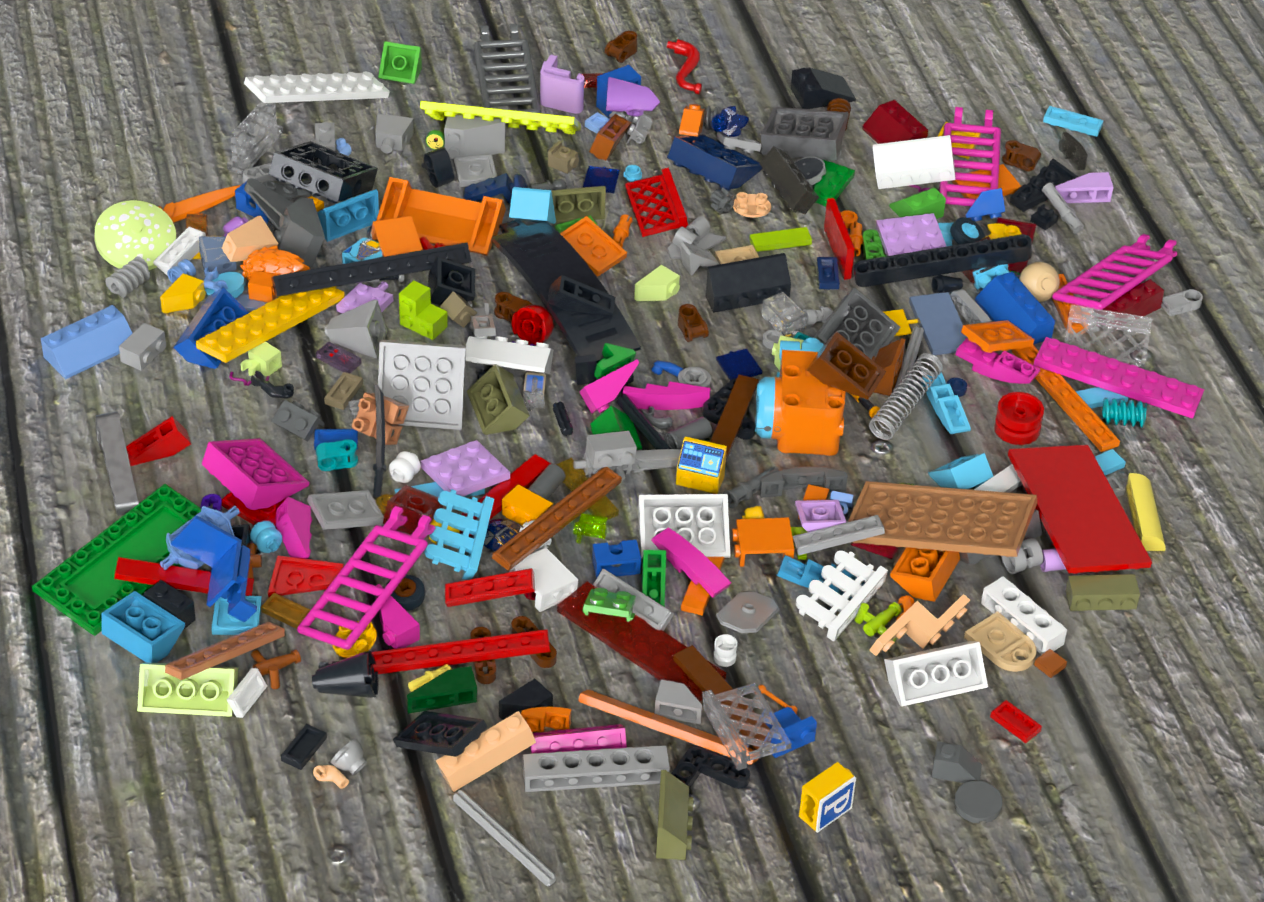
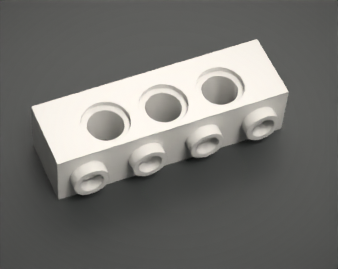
(1024, 614)

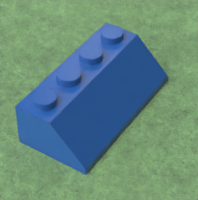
(1010, 300)
(215, 312)

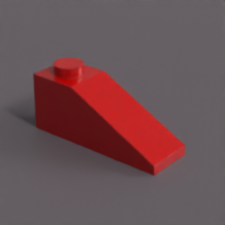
(159, 443)

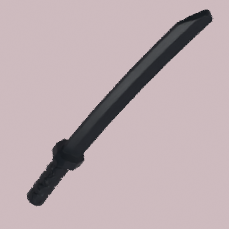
(380, 466)

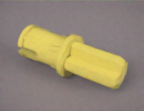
(429, 675)

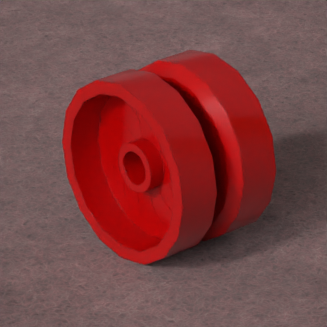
(1019, 418)

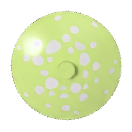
(132, 231)

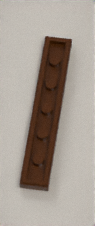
(734, 412)
(707, 679)

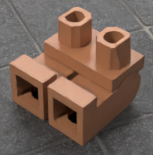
(366, 417)

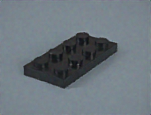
(440, 733)

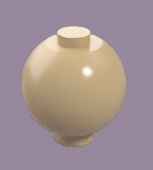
(1040, 280)

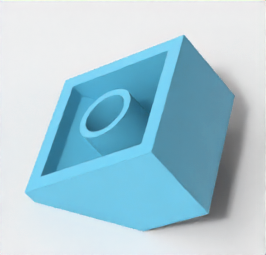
(963, 472)

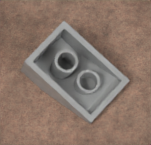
(473, 136)

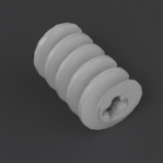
(128, 277)

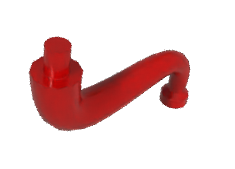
(693, 56)

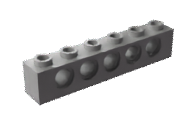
(594, 768)

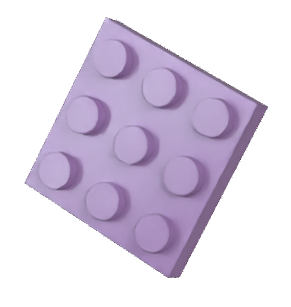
(910, 234)
(465, 469)

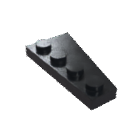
(1032, 194)

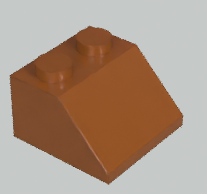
(890, 359)

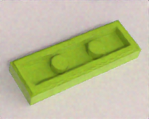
(780, 239)

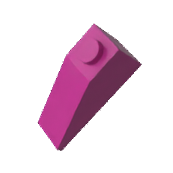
(605, 390)
(397, 624)

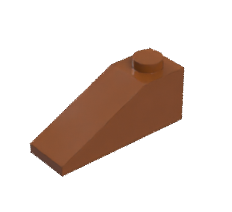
(609, 137)

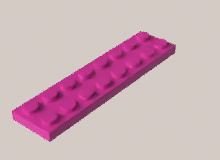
(1119, 377)

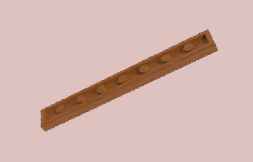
(556, 518)

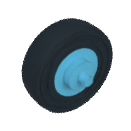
(966, 231)

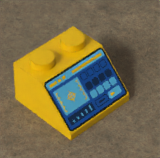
(701, 465)

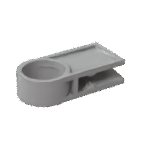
(1178, 302)

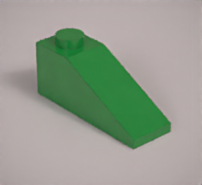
(654, 575)

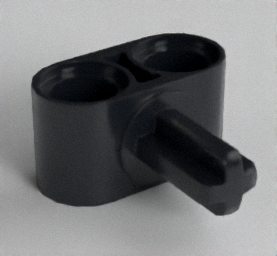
(438, 167)

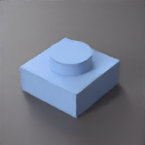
(596, 122)

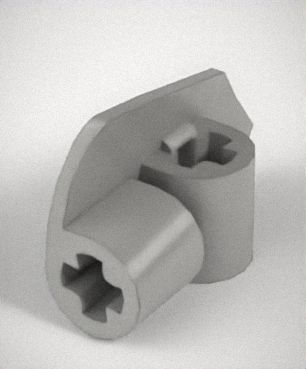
(695, 233)

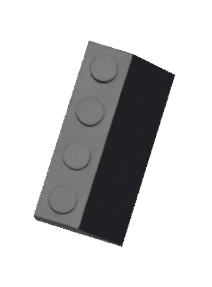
(747, 282)

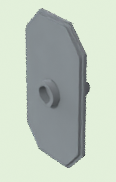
(747, 612)

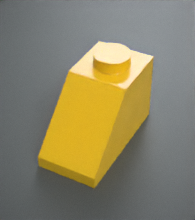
(183, 294)

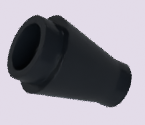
(945, 284)

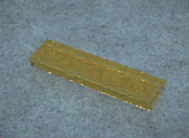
(575, 478)

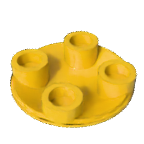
(363, 643)

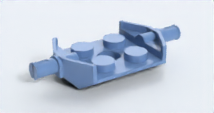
(213, 516)

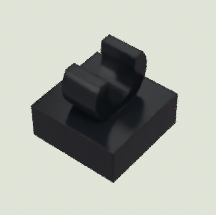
(1044, 218)

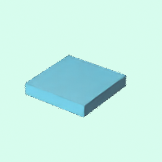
(228, 625)

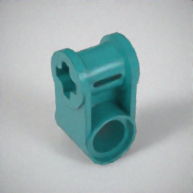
(334, 455)

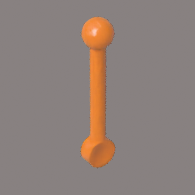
(762, 688)

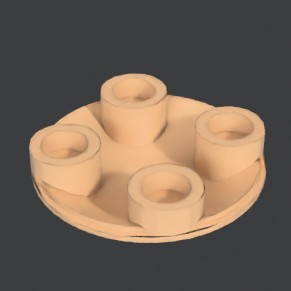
(752, 204)

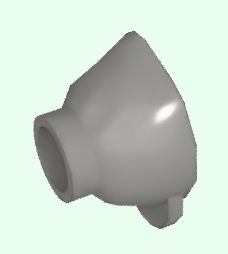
(350, 757)

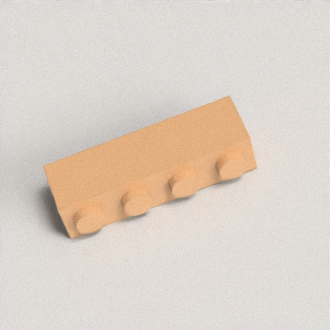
(487, 752)

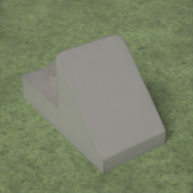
(695, 256)

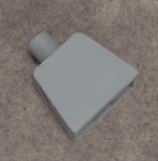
(393, 132)

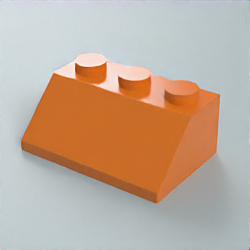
(924, 571)

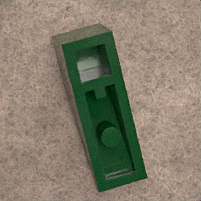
(446, 690)

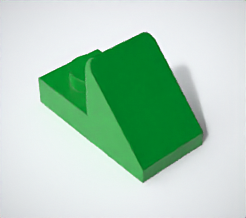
(614, 358)

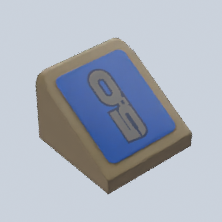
(534, 381)

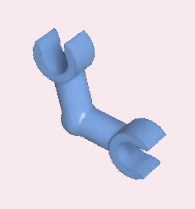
(209, 276)

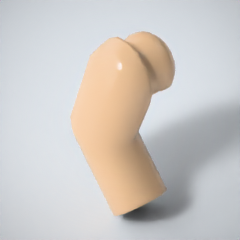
(330, 773)

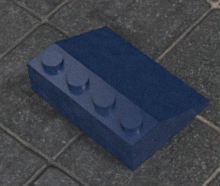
(713, 161)

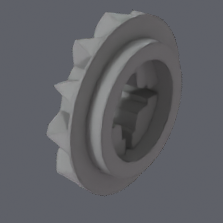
(695, 373)

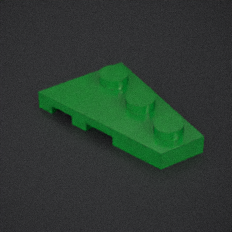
(833, 182)

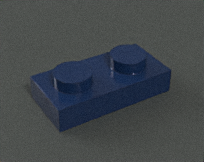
(828, 273)

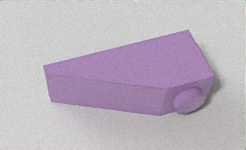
(1087, 188)

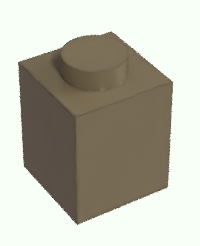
(458, 309)

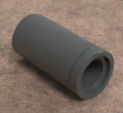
(697, 429)
(548, 481)

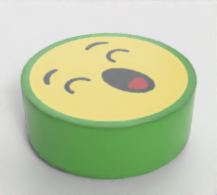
(435, 139)

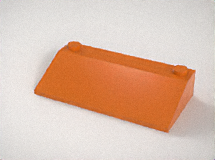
(444, 217)

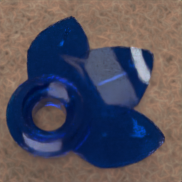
(729, 122)

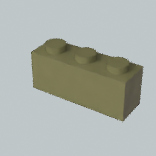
(1102, 592)

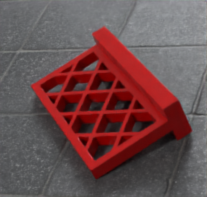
(675, 212)

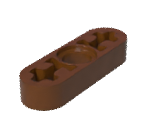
(524, 622)
(490, 664)

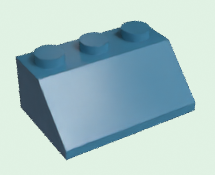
(349, 215)
(141, 627)

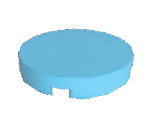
(234, 281)

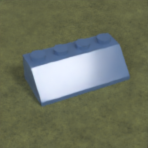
(86, 342)

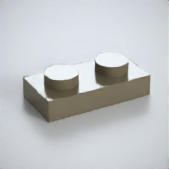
(343, 390)

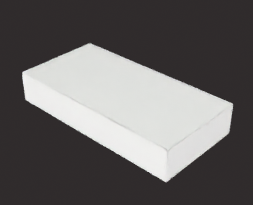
(247, 692)

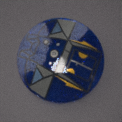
(499, 533)

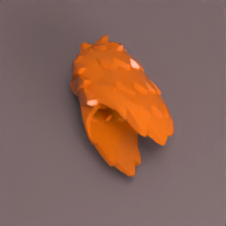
(272, 261)

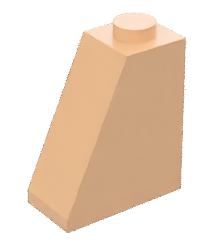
(248, 238)

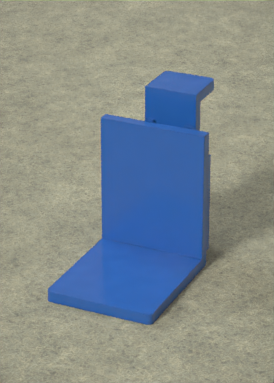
(227, 560)

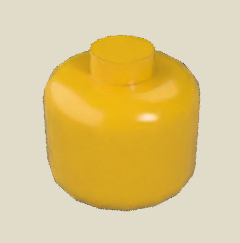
(753, 513)

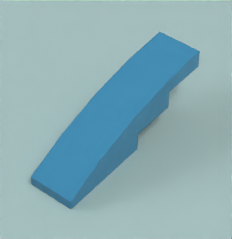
(805, 573)

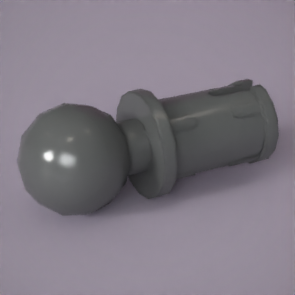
(557, 184)

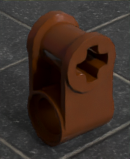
(622, 46)
(1021, 156)
(509, 307)
(691, 323)

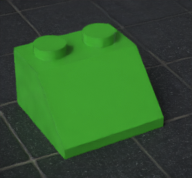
(921, 203)

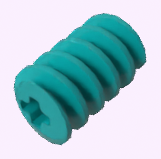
(1124, 412)

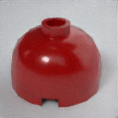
(533, 324)

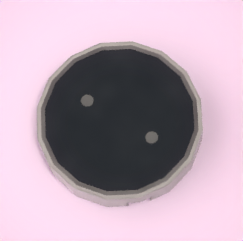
(812, 168)

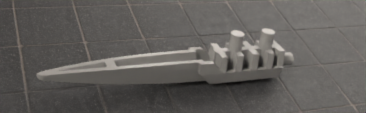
(643, 461)

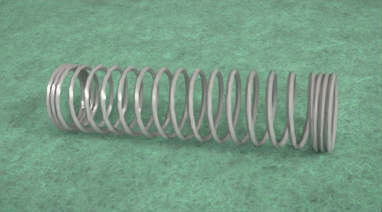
(880, 434)

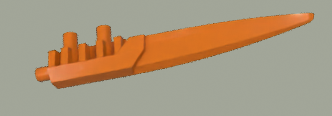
(197, 204)

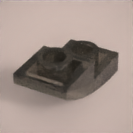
(1073, 150)

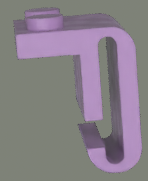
(558, 88)

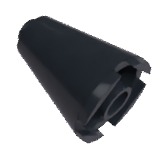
(349, 677)

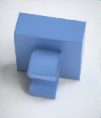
(846, 500)

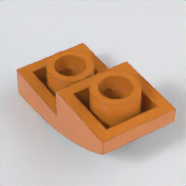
(543, 717)

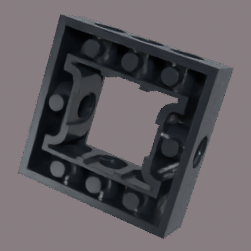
(298, 161)

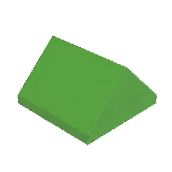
(400, 63)

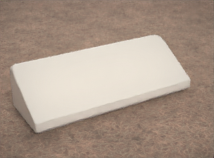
(184, 247)

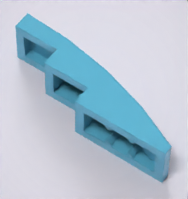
(947, 405)

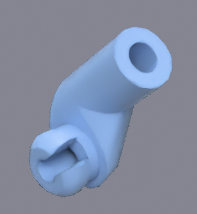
(343, 147)

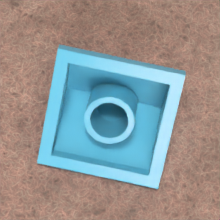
(532, 205)

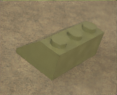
(579, 203)
(497, 401)
(673, 818)

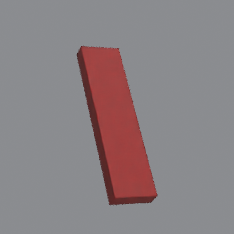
(489, 587)

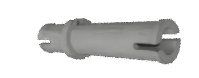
(1067, 214)

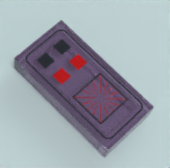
(338, 357)

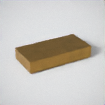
(284, 610)

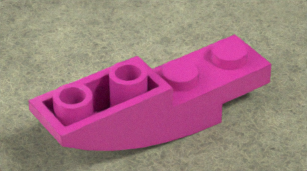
(995, 366)

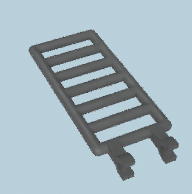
(527, 64)

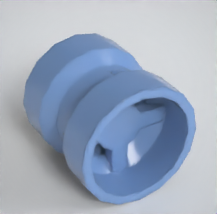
(183, 266)

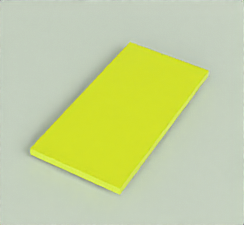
(567, 124)

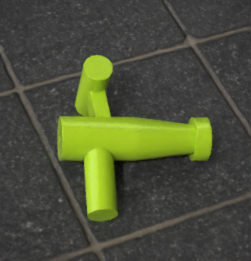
(878, 622)

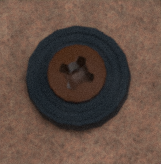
(409, 592)

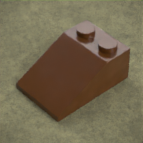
(846, 367)

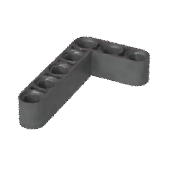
(112, 442)

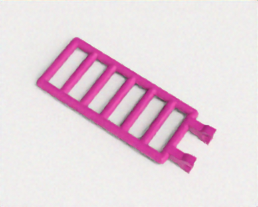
(994, 154)
(1139, 248)
(383, 594)

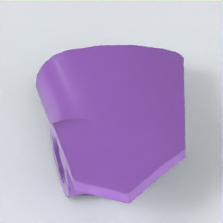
(629, 97)

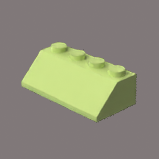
(197, 695)

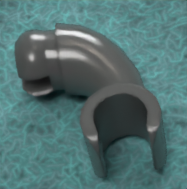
(658, 422)

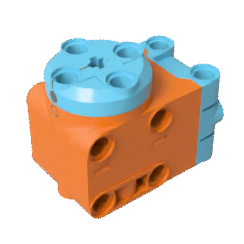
(798, 406)

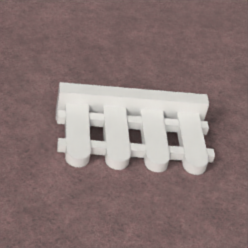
(840, 603)

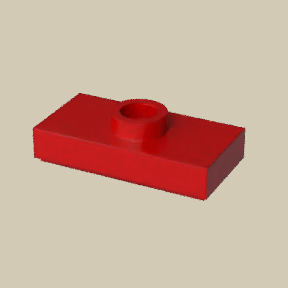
(1016, 721)

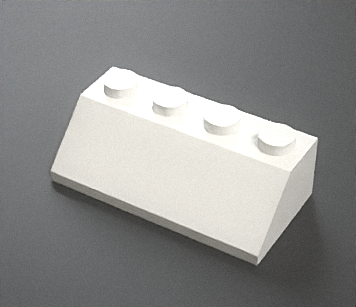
(914, 162)
(509, 355)
(936, 673)

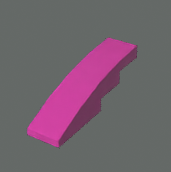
(673, 397)
(692, 561)

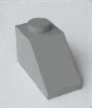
(677, 703)

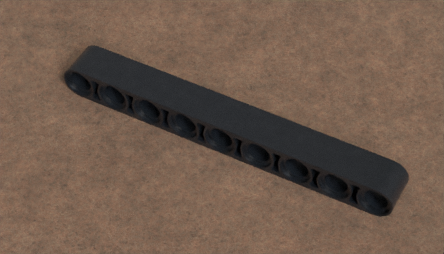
(943, 260)

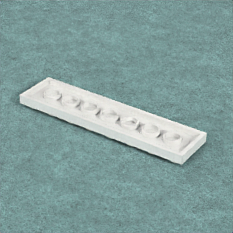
(316, 87)

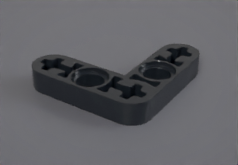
(747, 428)
(704, 764)

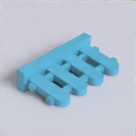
(460, 541)

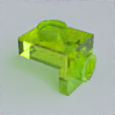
(590, 526)

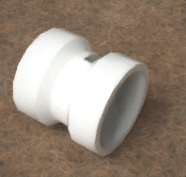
(725, 650)

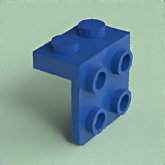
(798, 731)

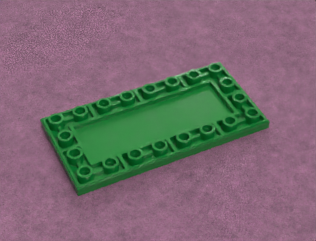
(86, 582)

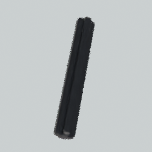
(642, 423)

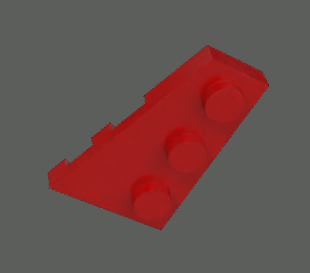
(301, 575)

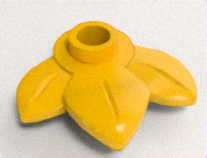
(1002, 230)

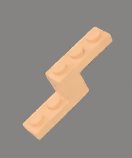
(920, 625)

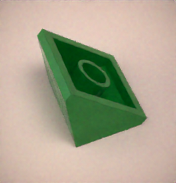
(615, 421)

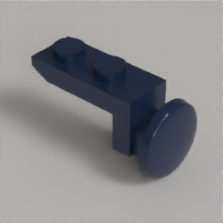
(494, 186)

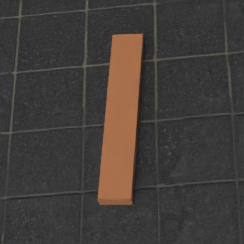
(224, 650)

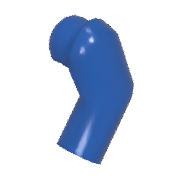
(669, 367)

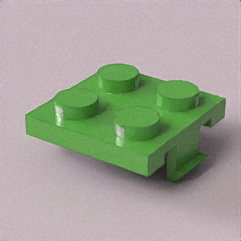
(610, 603)

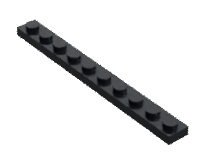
(367, 270)

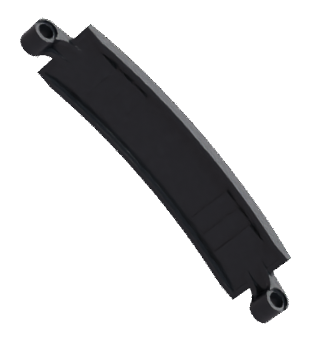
(542, 258)

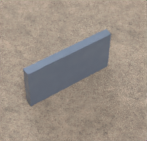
(940, 322)

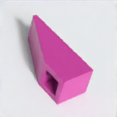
(294, 522)

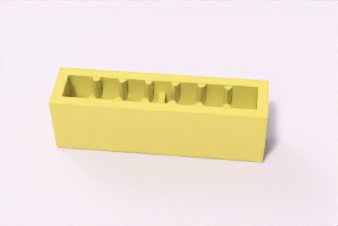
(1144, 512)

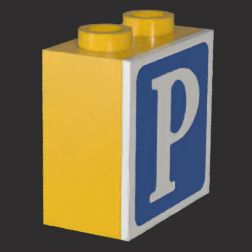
(827, 797)

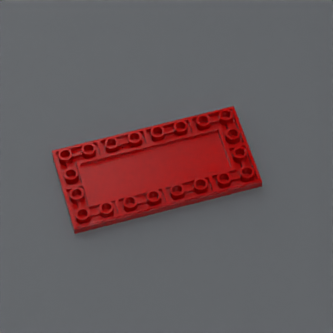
(1079, 509)

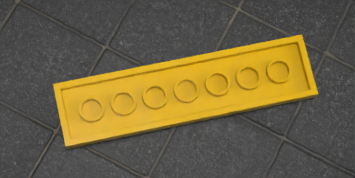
(266, 323)

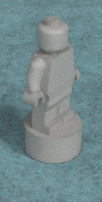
(817, 315)

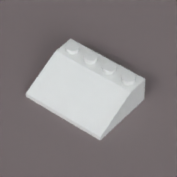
(696, 517)

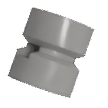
(1029, 556)

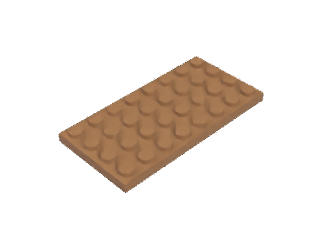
(946, 518)

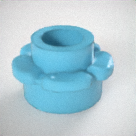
(632, 173)

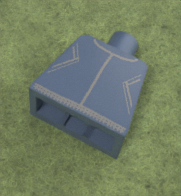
(213, 255)

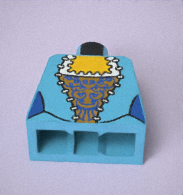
(362, 250)

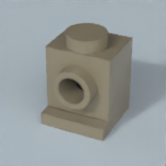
(562, 158)

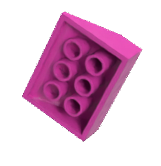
(252, 472)

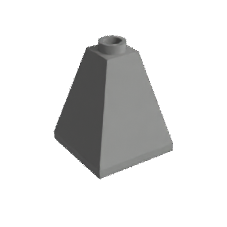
(359, 329)

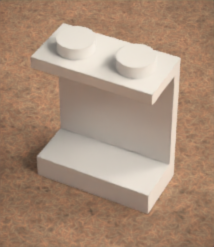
(551, 578)

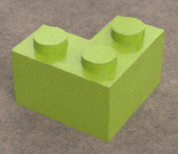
(419, 313)

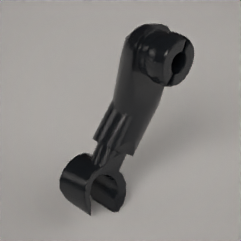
(273, 391)

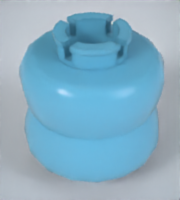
(266, 536)

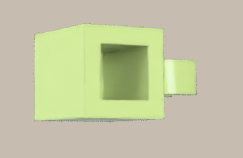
(263, 359)

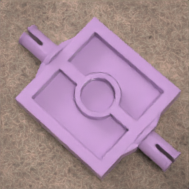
(363, 294)

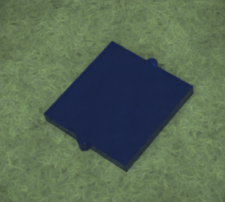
(602, 177)
(739, 363)

